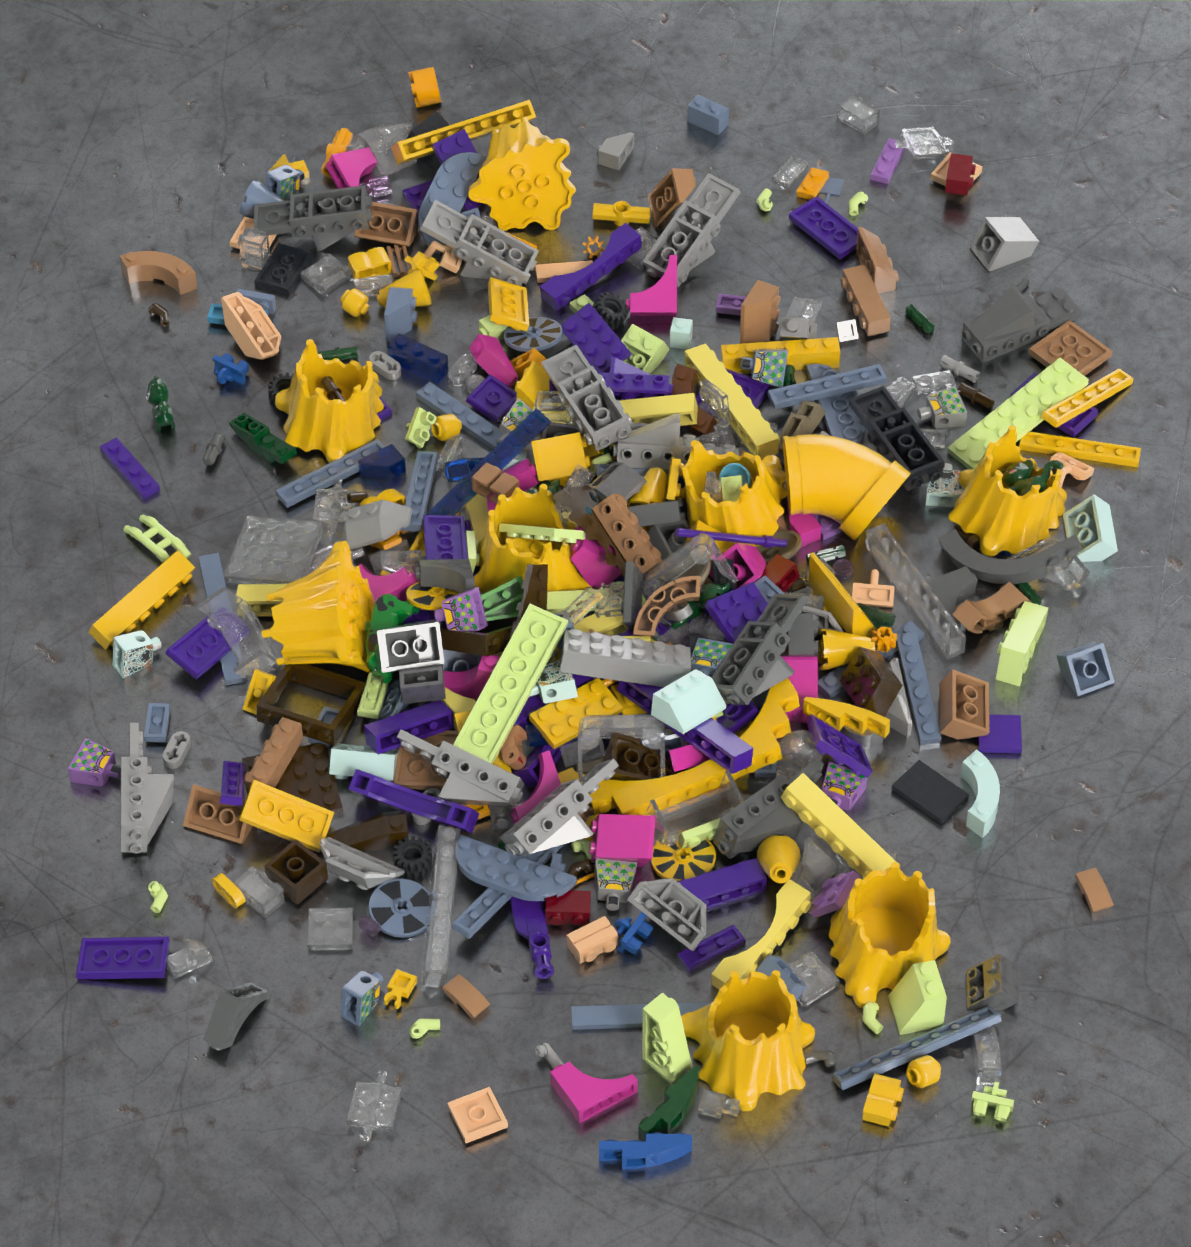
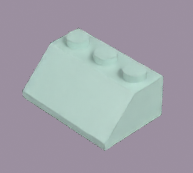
(1093, 527)
(687, 701)
(348, 758)

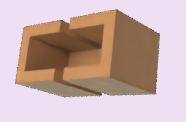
(490, 480)

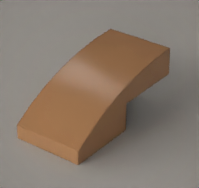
(1095, 890)
(466, 995)

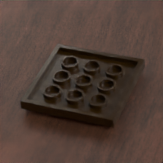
(308, 777)

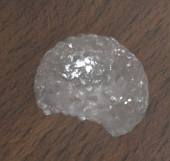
(800, 748)

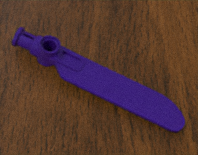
(531, 924)

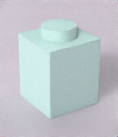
(681, 333)

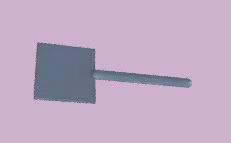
(832, 187)

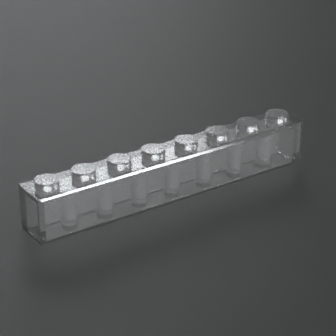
(915, 591)
(440, 907)

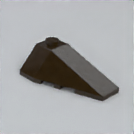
(635, 760)
(375, 832)

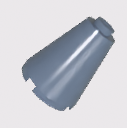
(257, 194)

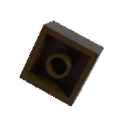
(297, 871)

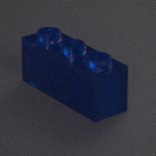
(419, 358)

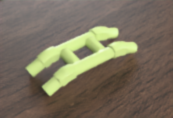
(156, 528)

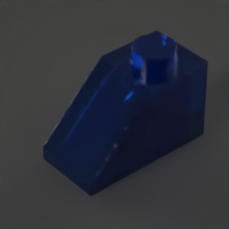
(383, 464)
(458, 469)

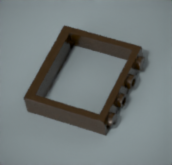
(478, 642)
(318, 679)

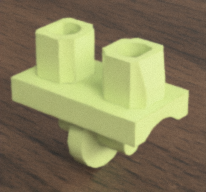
(419, 427)
(1002, 1105)

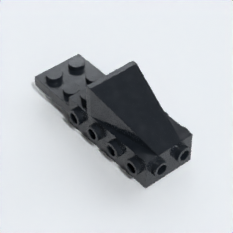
(898, 436)

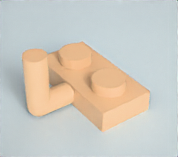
(448, 259)
(1072, 466)
(872, 593)

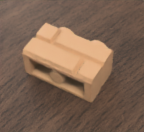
(592, 940)

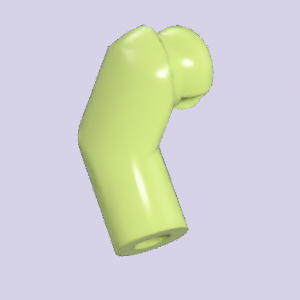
(858, 198)
(763, 200)
(604, 459)
(582, 845)
(159, 895)
(869, 1015)
(421, 1026)

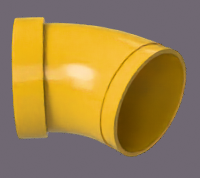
(838, 480)

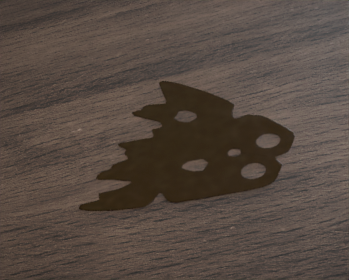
(591, 524)

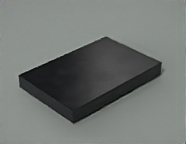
(283, 269)
(930, 792)

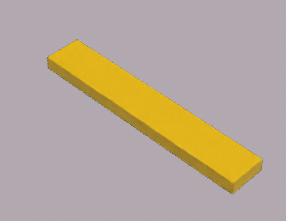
(1087, 398)
(1081, 449)

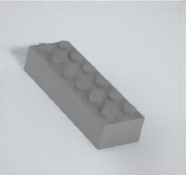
(623, 658)

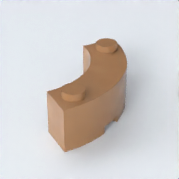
(158, 265)
(664, 599)
(991, 611)

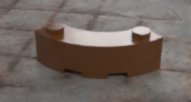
(685, 382)

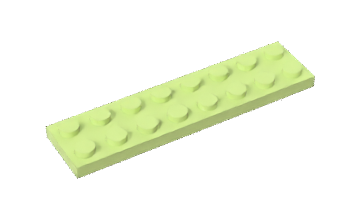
(1020, 410)
(511, 683)

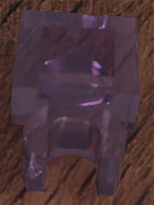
(378, 186)

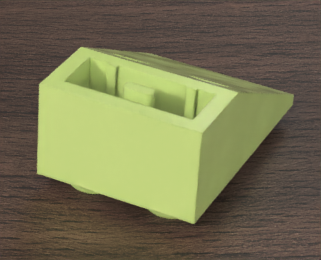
(645, 349)

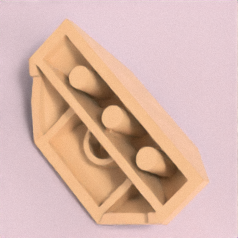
(250, 326)

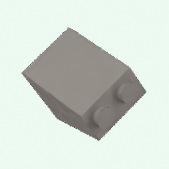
(1003, 242)

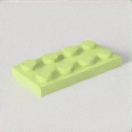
(542, 533)

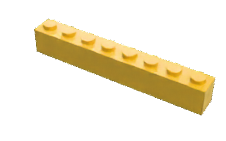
(475, 127)

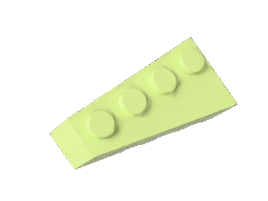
(1020, 642)
(664, 1039)

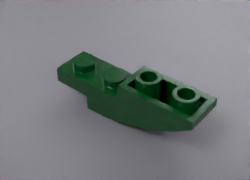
(260, 439)
(676, 1104)

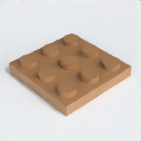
(1072, 346)
(418, 773)

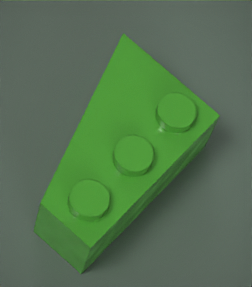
(503, 600)

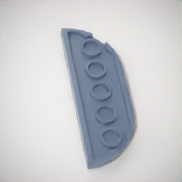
(451, 186)
(839, 416)
(510, 872)

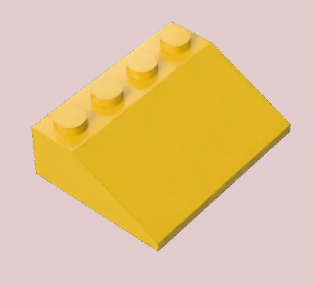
(837, 599)

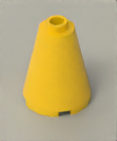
(414, 281)
(653, 490)
(838, 647)
(779, 857)

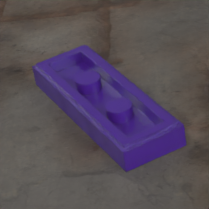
(712, 948)

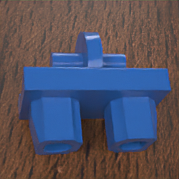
(228, 371)
(640, 927)

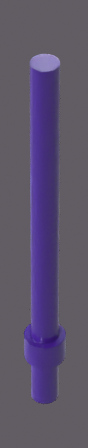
(765, 541)

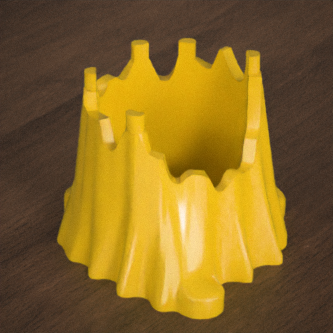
(524, 178)
(330, 424)
(757, 506)
(998, 513)
(501, 560)
(324, 614)
(884, 931)
(750, 1038)

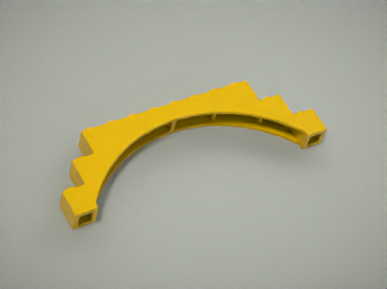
(668, 791)

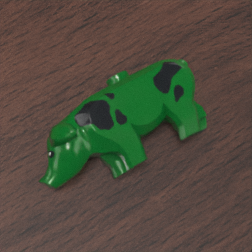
(386, 613)

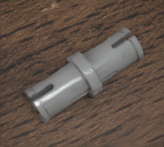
(959, 368)

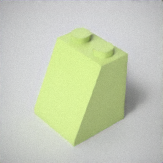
(919, 999)

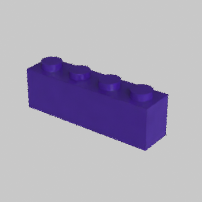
(420, 722)
(727, 883)

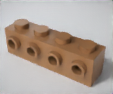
(865, 300)
(627, 533)
(275, 754)

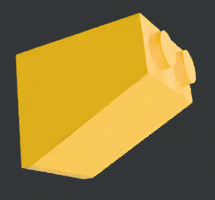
(559, 455)

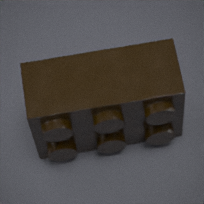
(870, 681)

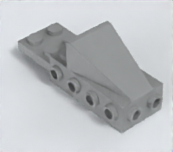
(692, 229)
(482, 245)
(587, 398)
(658, 442)
(467, 776)
(143, 796)
(557, 816)

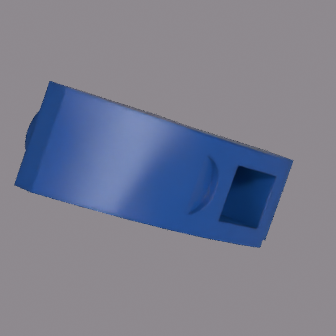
(655, 1151)

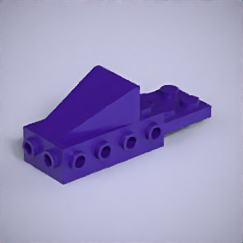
(632, 383)

